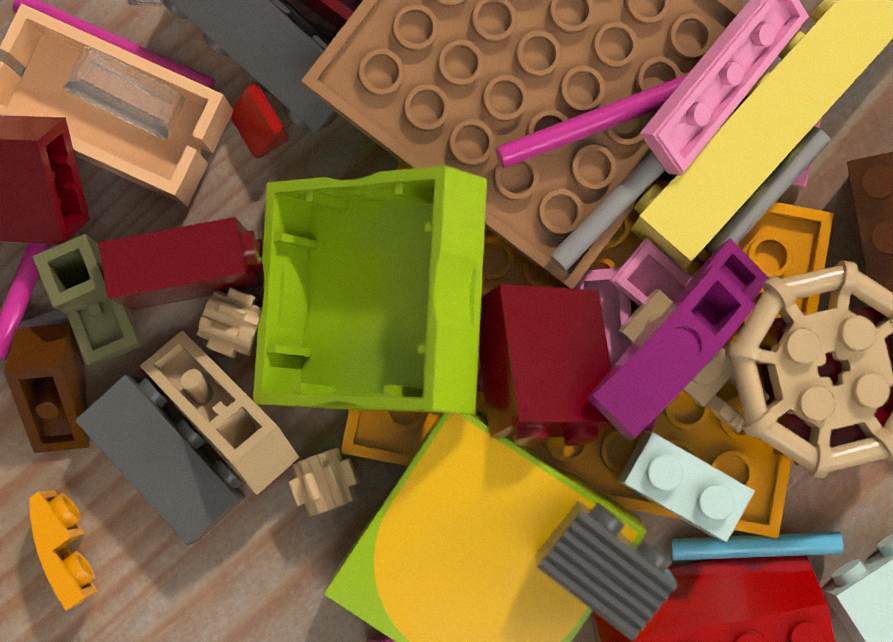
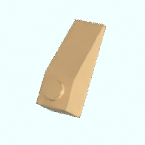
(221, 412)

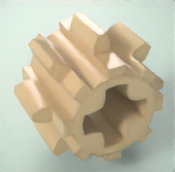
(230, 322)
(323, 482)

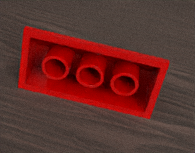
(736, 603)

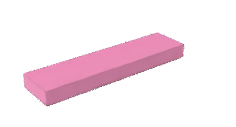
(721, 81)

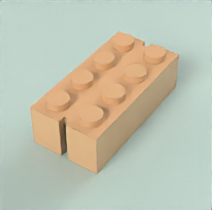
(48, 55)

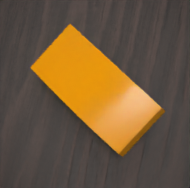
(53, 530)

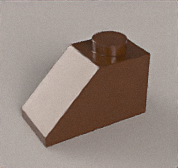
(48, 386)

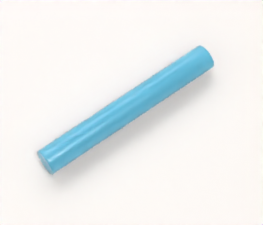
(757, 546)

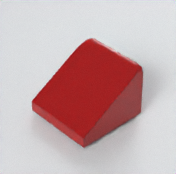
(258, 122)

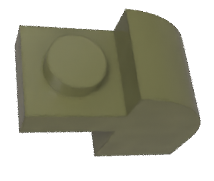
(78, 289)

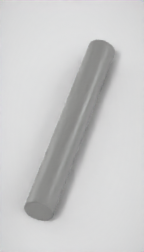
(771, 189)
(607, 212)

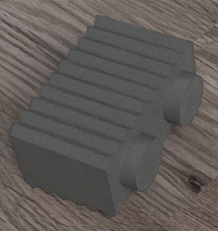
(606, 568)

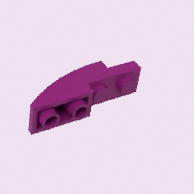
(680, 341)

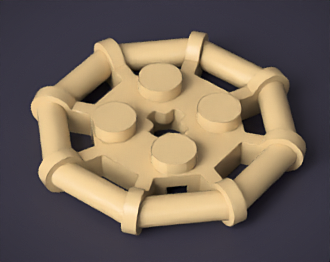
(795, 363)

